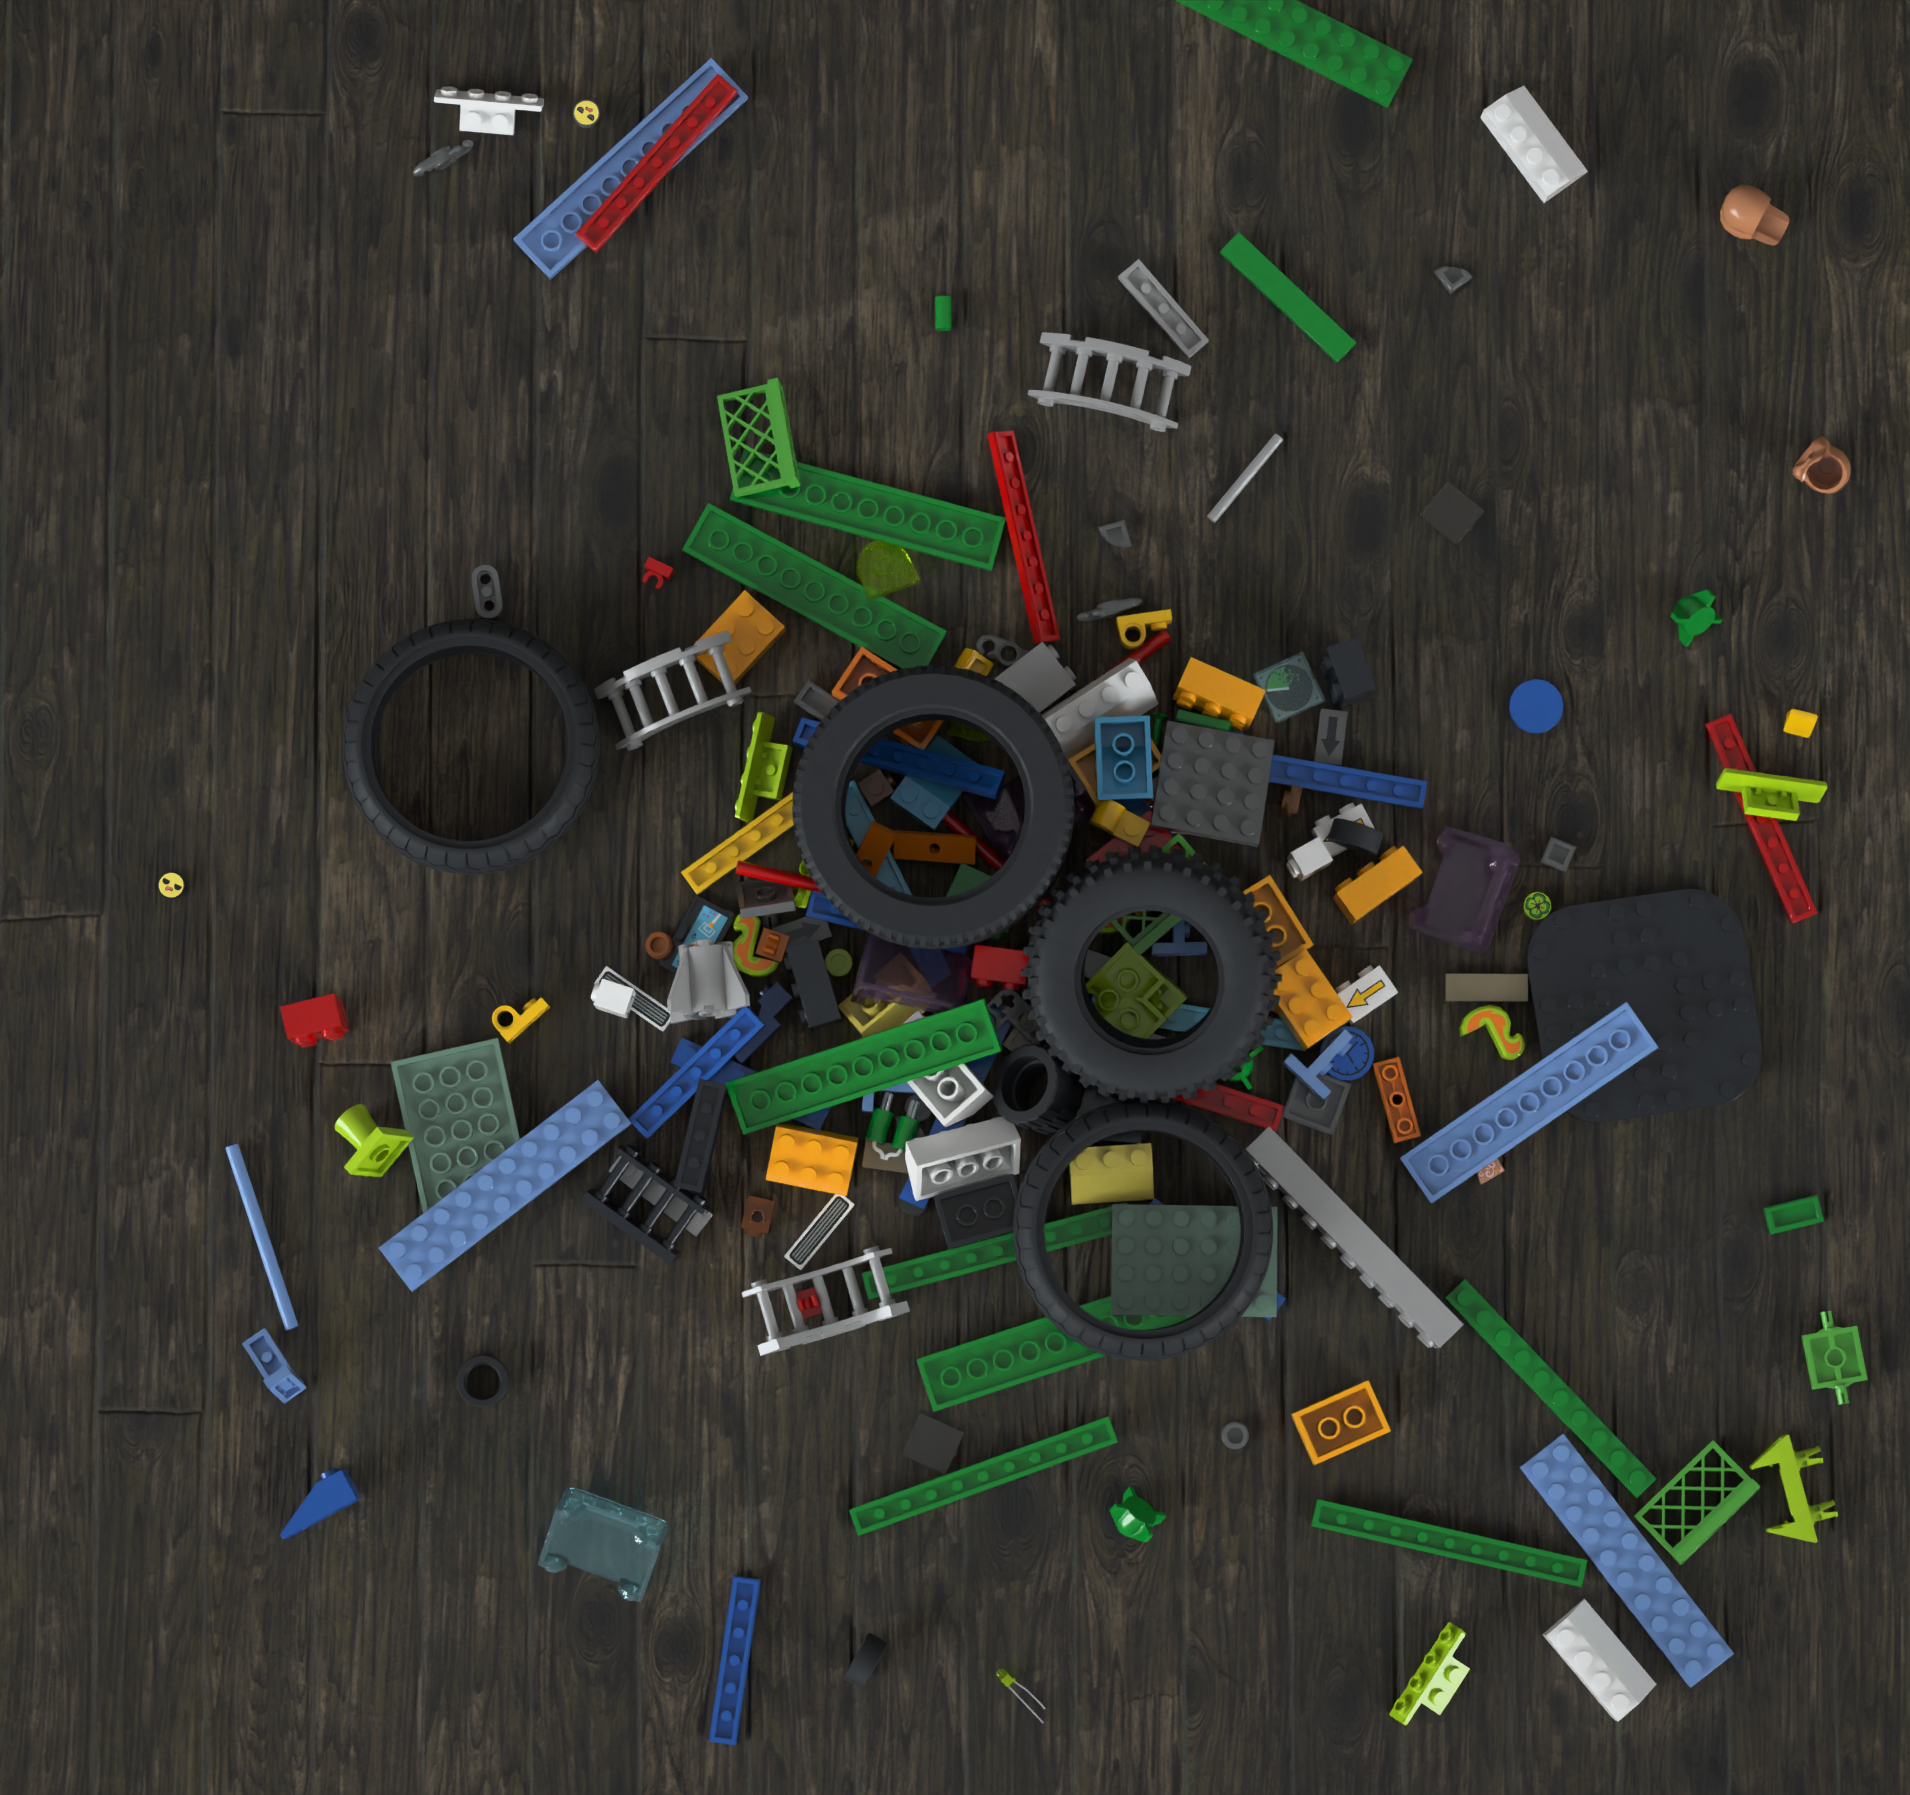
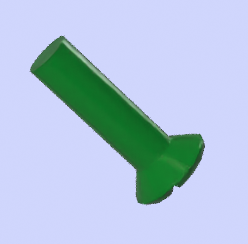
(1157, 726)

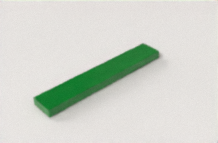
(1287, 297)

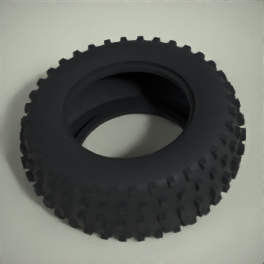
(1131, 1063)

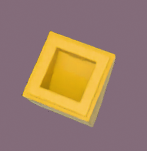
(974, 661)
(1799, 723)

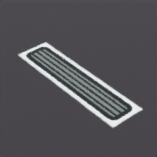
(643, 1004)
(819, 1230)

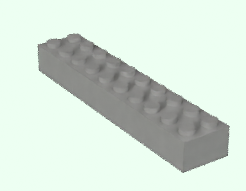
(1353, 1239)

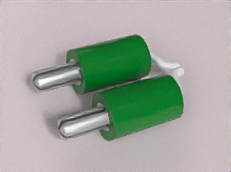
(881, 1122)

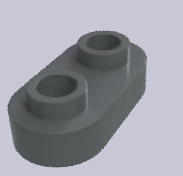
(487, 592)

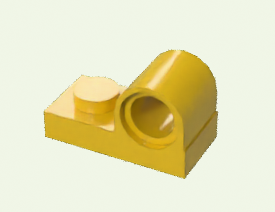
(1156, 620)
(1119, 822)
(533, 1011)

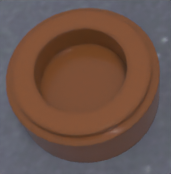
(659, 945)

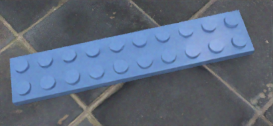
(551, 235)
(1529, 1102)
(505, 1186)
(1626, 1560)

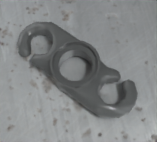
(443, 158)
(1109, 609)
(999, 645)

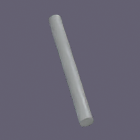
(1244, 478)

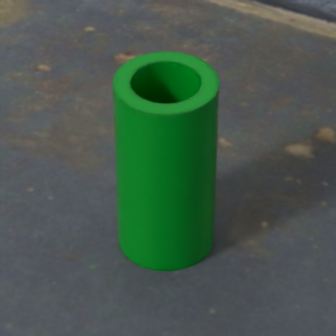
(943, 313)

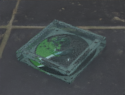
(1289, 687)

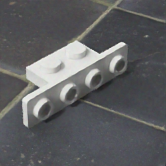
(487, 111)

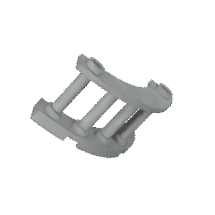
(1114, 354)
(657, 668)
(831, 1324)

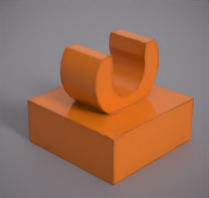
(772, 945)

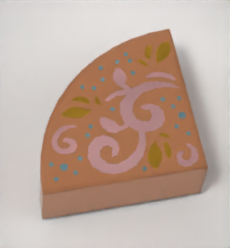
(1490, 1171)

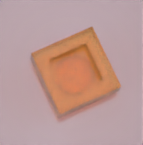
(1291, 800)

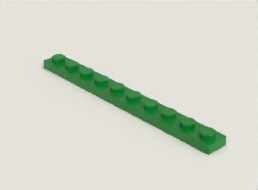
(988, 1253)
(1550, 1388)
(983, 1476)
(1449, 1543)

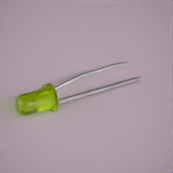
(1008, 1680)

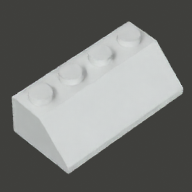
(1533, 143)
(1114, 694)
(950, 1092)
(962, 1157)
(1600, 1660)

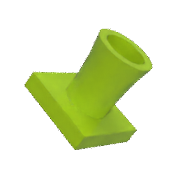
(375, 1145)

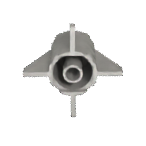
(706, 983)

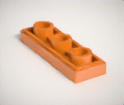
(875, 846)
(917, 846)
(1390, 1083)

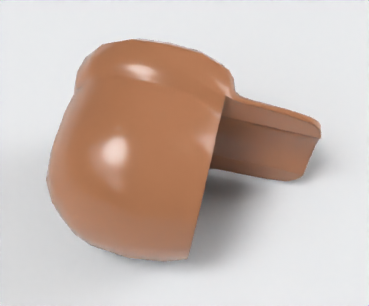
(1750, 215)
(1823, 467)

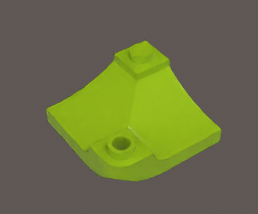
(1134, 993)

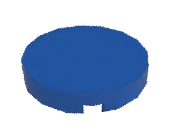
(1535, 706)

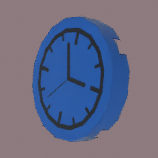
(1355, 1060)

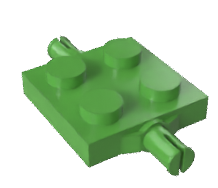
(1834, 1357)

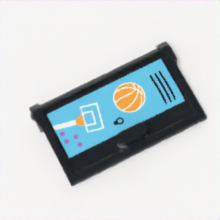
(704, 922)

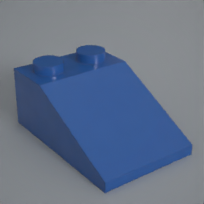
(325, 1499)

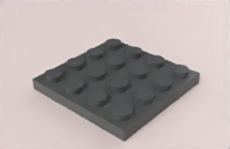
(1212, 783)

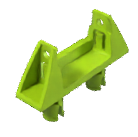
(1790, 1464)

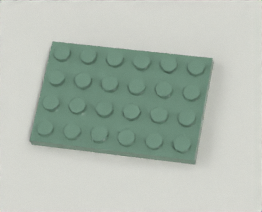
(457, 1112)
(1179, 1259)

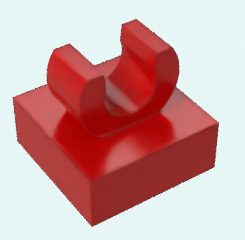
(658, 570)
(808, 1303)

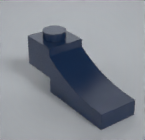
(772, 1002)

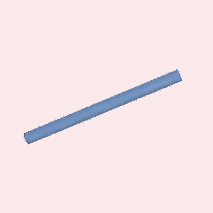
(261, 1237)

